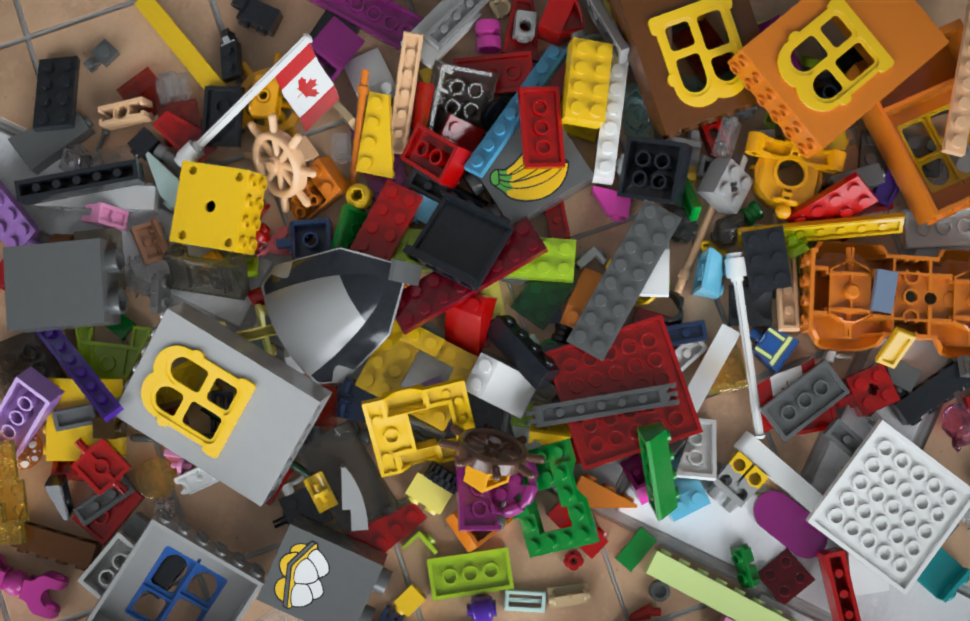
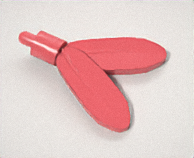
(272, 247)

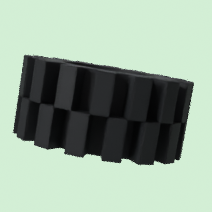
(441, 477)

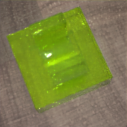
(796, 246)

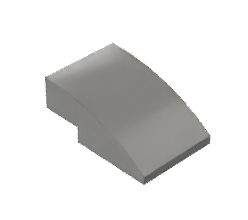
(352, 500)

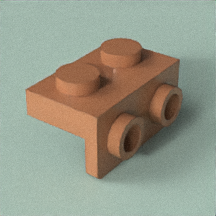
(150, 241)

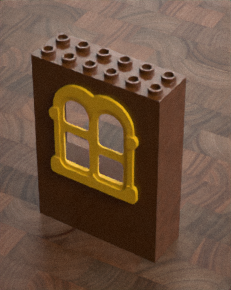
(655, 67)

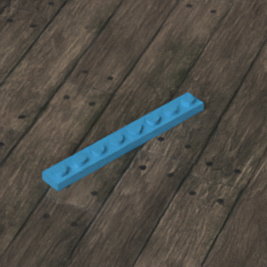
(509, 119)

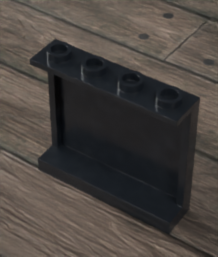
(461, 241)

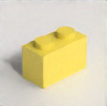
(428, 494)

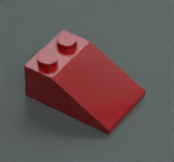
(436, 155)
(469, 322)

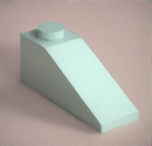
(165, 181)

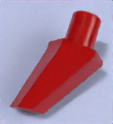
(645, 613)

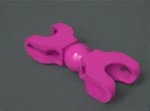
(33, 588)

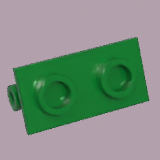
(746, 575)

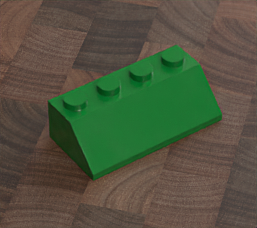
(658, 469)

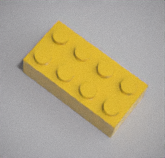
(586, 83)

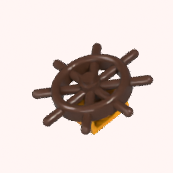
(490, 456)

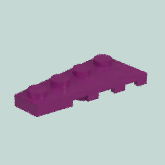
(474, 508)

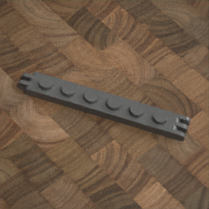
(602, 405)

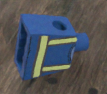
(772, 347)

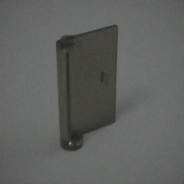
(346, 447)

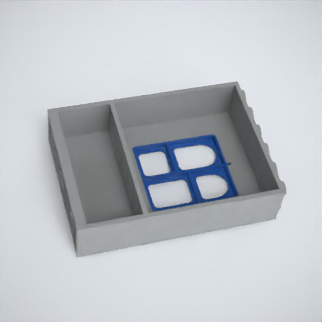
(165, 536)

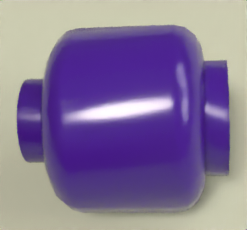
(482, 608)

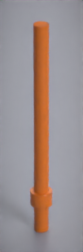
(363, 91)

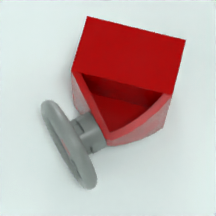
(562, 22)

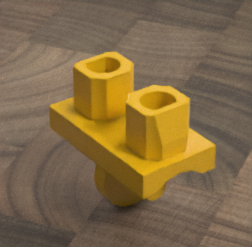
(320, 491)

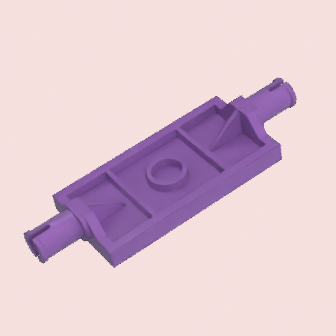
(15, 223)

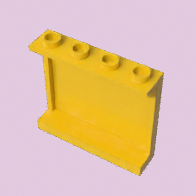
(60, 444)

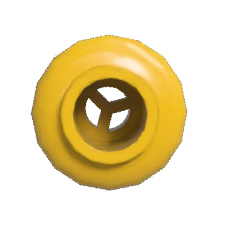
(360, 196)

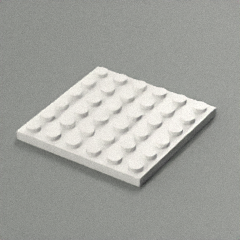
(891, 506)

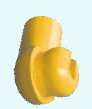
(708, 243)

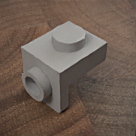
(586, 257)

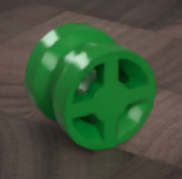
(752, 213)

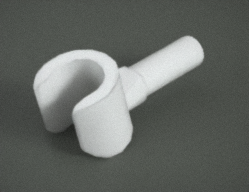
(831, 355)
(288, 488)

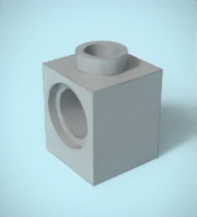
(527, 18)

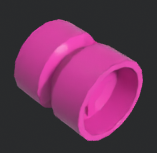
(488, 39)

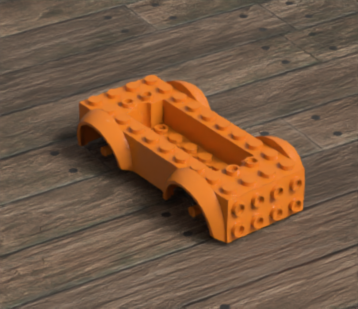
(839, 287)

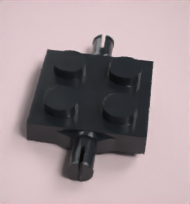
(300, 503)

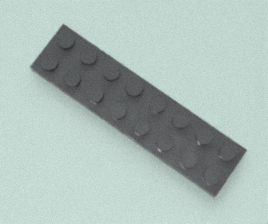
(624, 280)

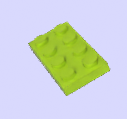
(470, 573)

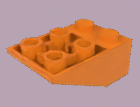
(322, 190)
(604, 495)

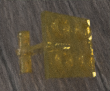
(731, 376)

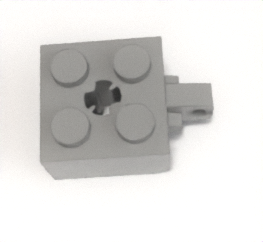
(726, 184)

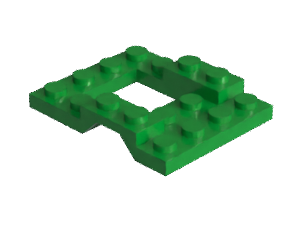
(557, 472)

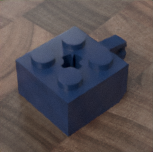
(302, 231)

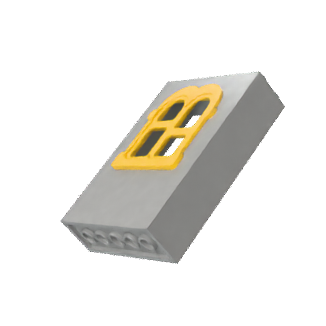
(258, 430)

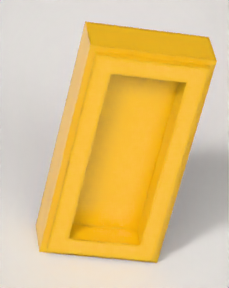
(895, 347)

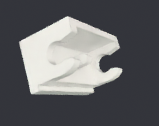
(195, 481)

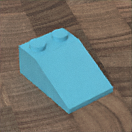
(709, 275)
(691, 495)

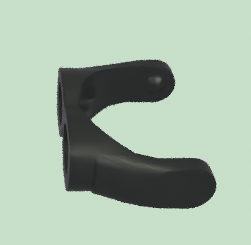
(679, 302)

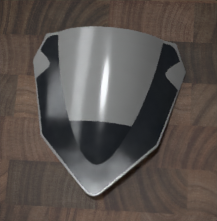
(332, 310)

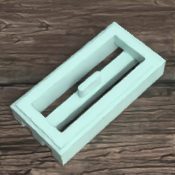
(525, 600)

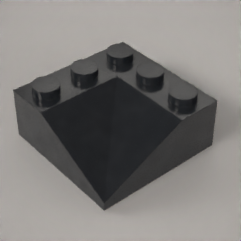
(654, 170)

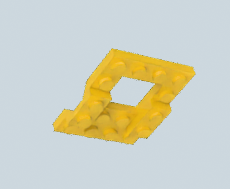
(394, 358)
(392, 430)

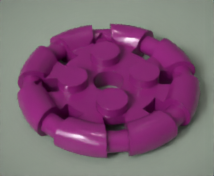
(512, 490)

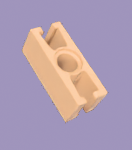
(119, 109)

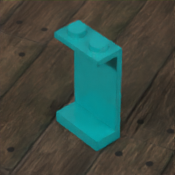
(943, 576)

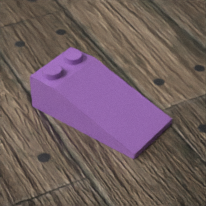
(27, 407)

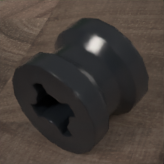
(561, 333)

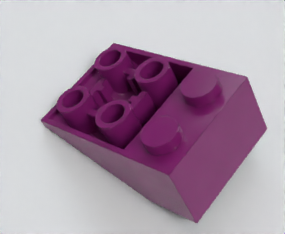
(336, 47)

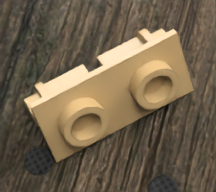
(568, 595)

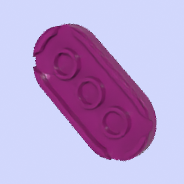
(787, 524)

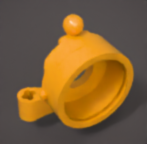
(766, 184)

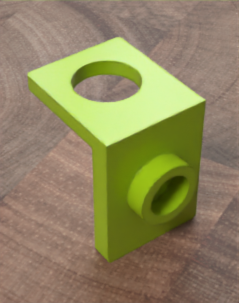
(427, 539)

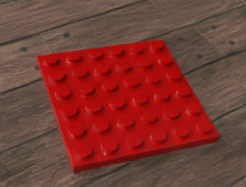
(637, 360)

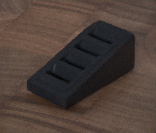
(59, 492)

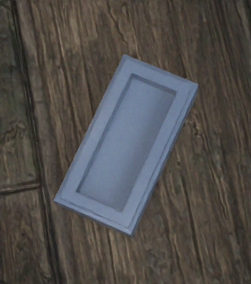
(883, 291)

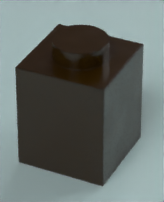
(112, 429)

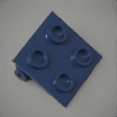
(350, 399)

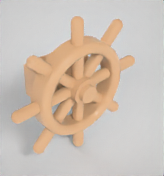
(287, 164)

